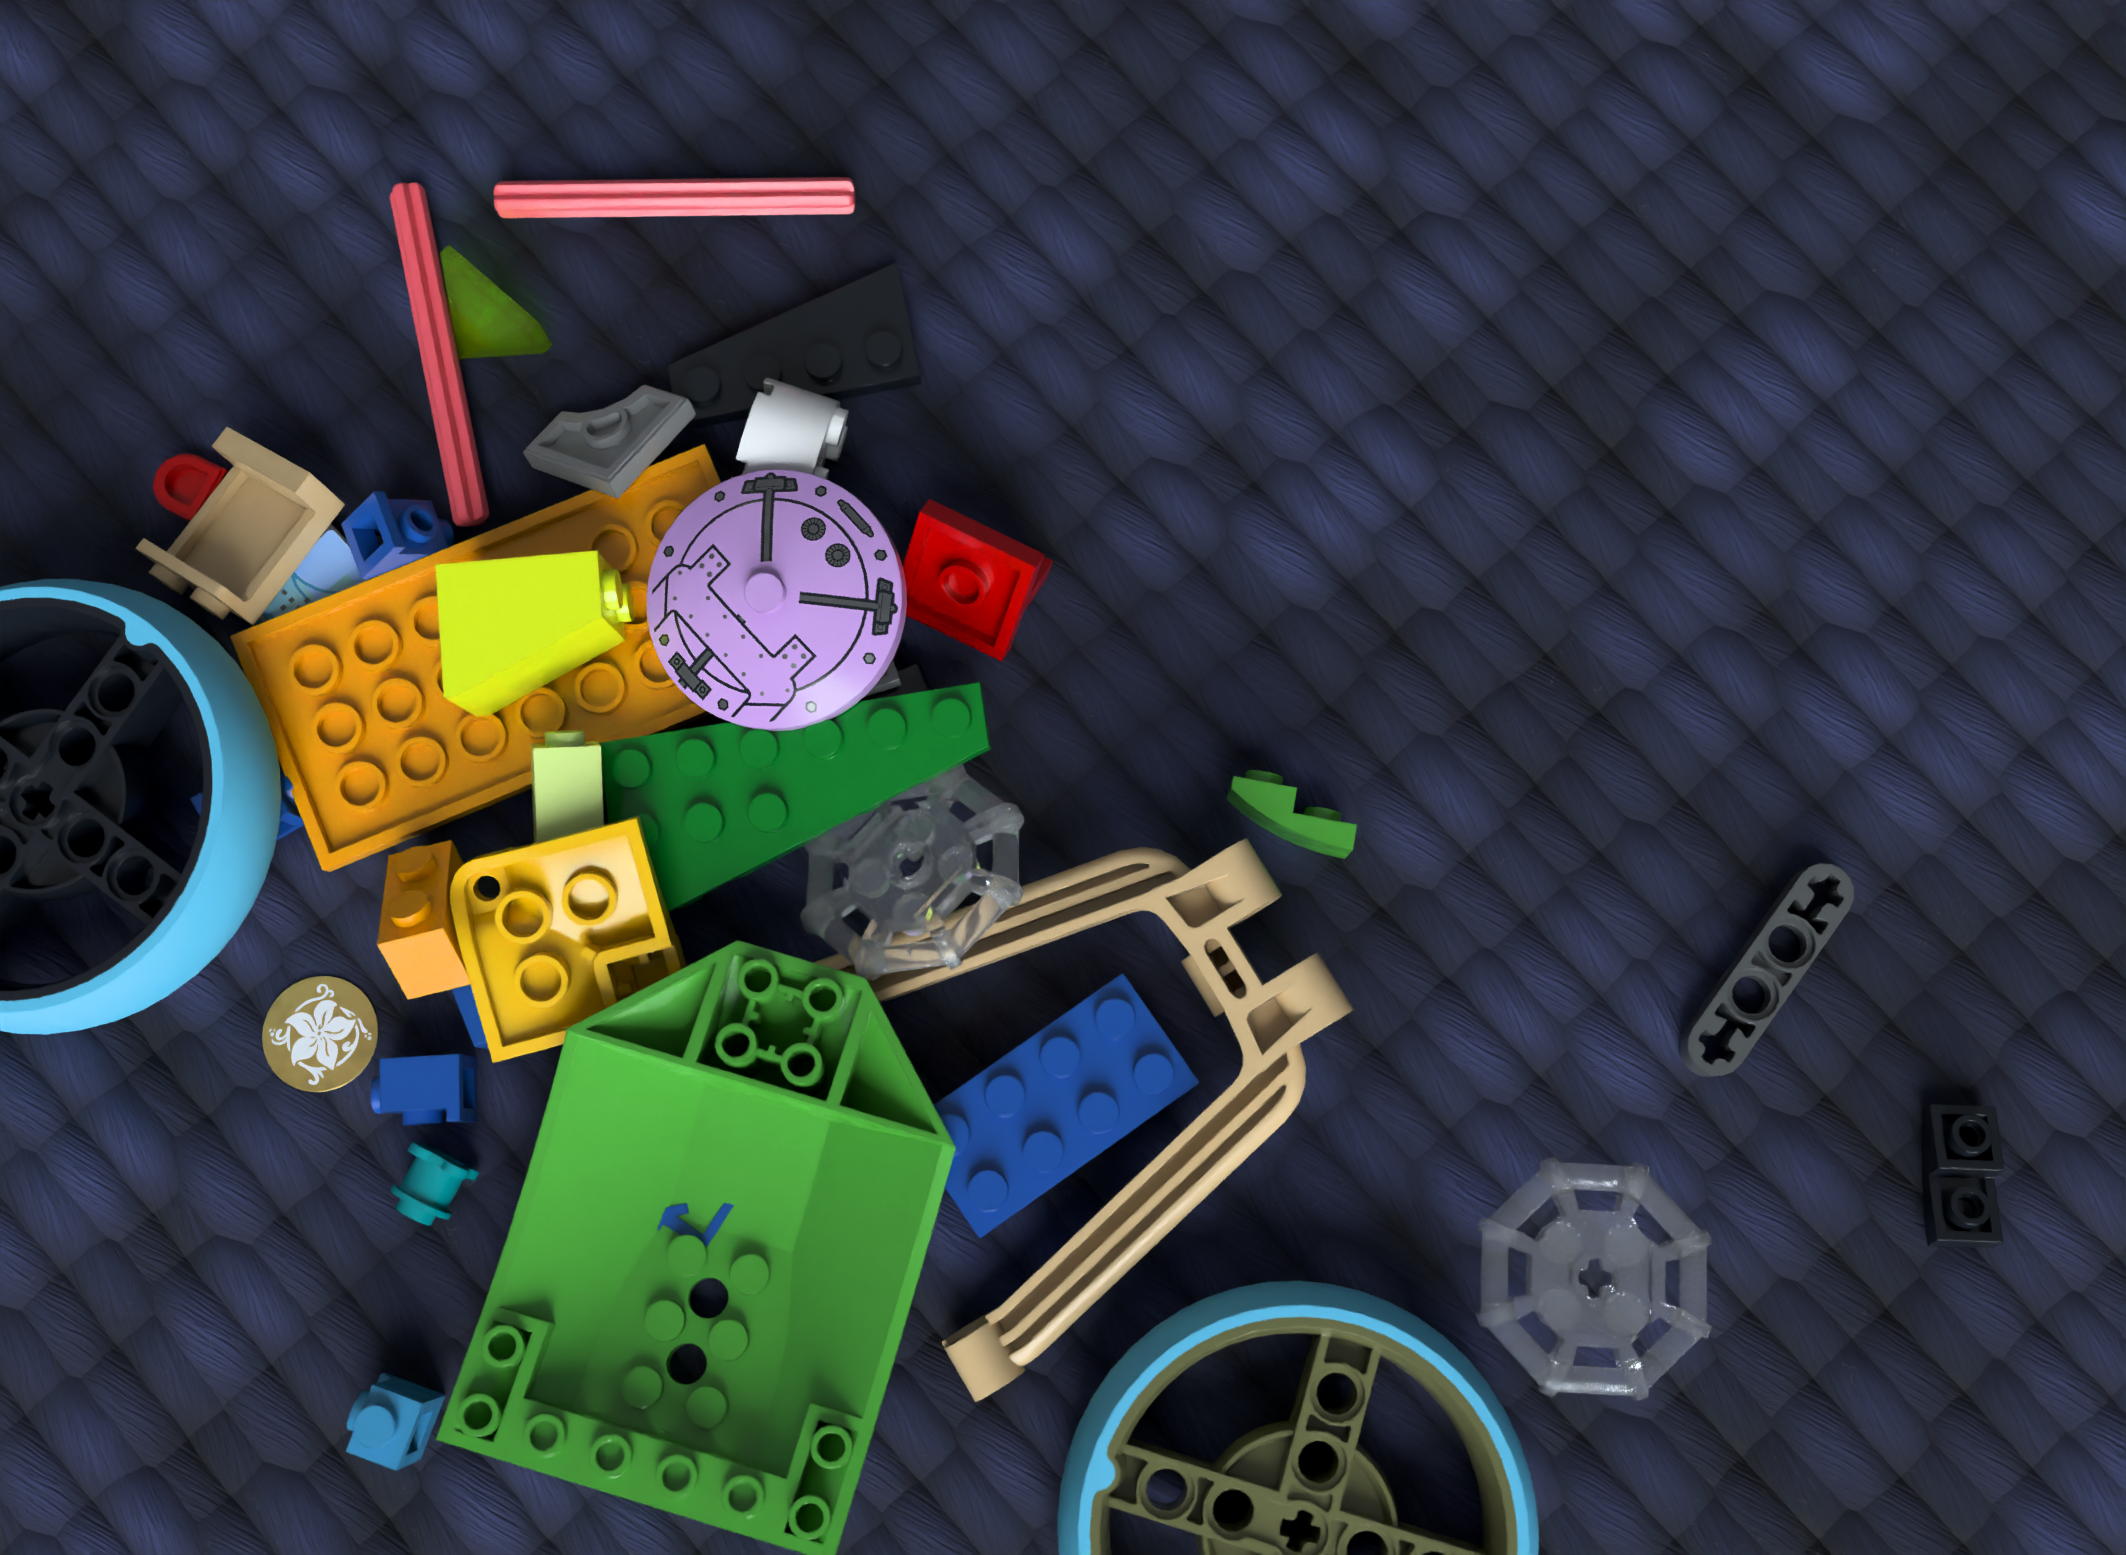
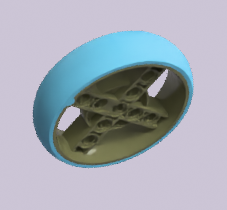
(1349, 1497)

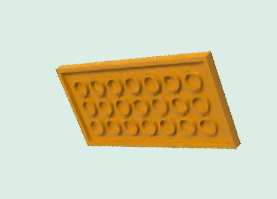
(361, 684)

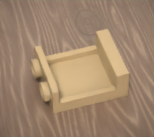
(246, 532)

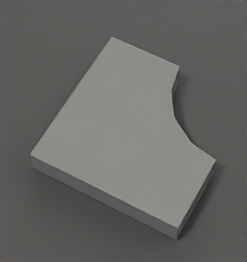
(611, 444)

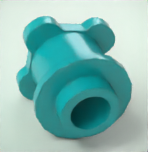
(430, 1184)

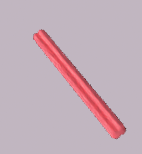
(674, 197)
(439, 355)

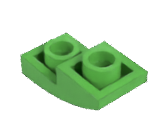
(1271, 806)

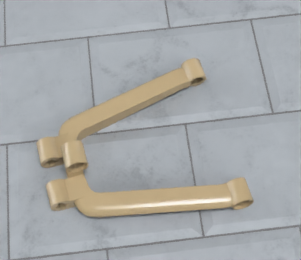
(1265, 1018)

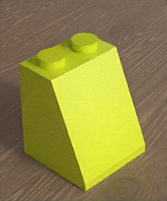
(524, 623)

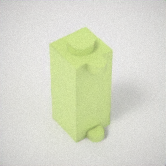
(566, 784)

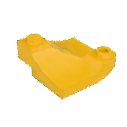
(564, 936)

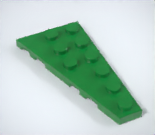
(742, 796)

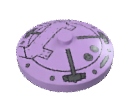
(776, 600)

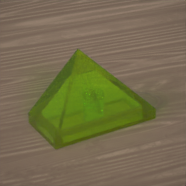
(484, 316)

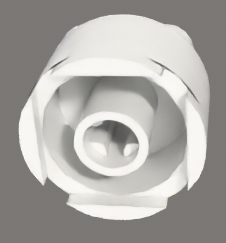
(792, 431)

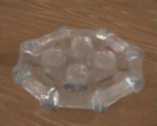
(930, 894)
(1565, 1305)

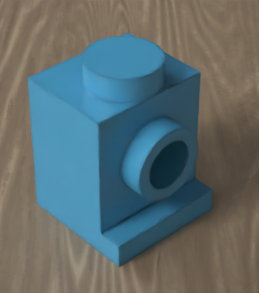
(393, 1422)

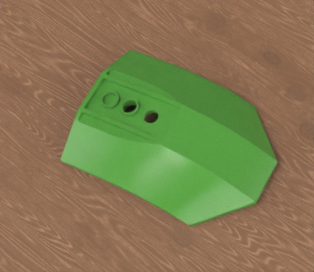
(708, 1090)

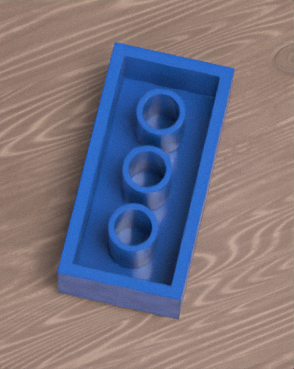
(1058, 1103)

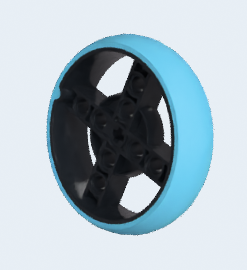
(61, 801)

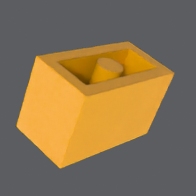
(418, 921)

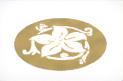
(320, 1034)

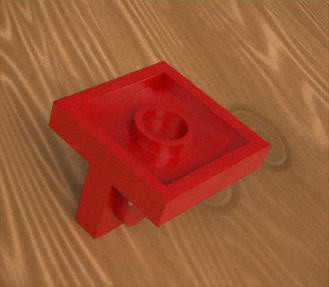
(970, 579)

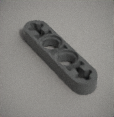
(1773, 975)

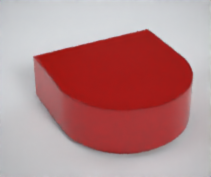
(186, 483)

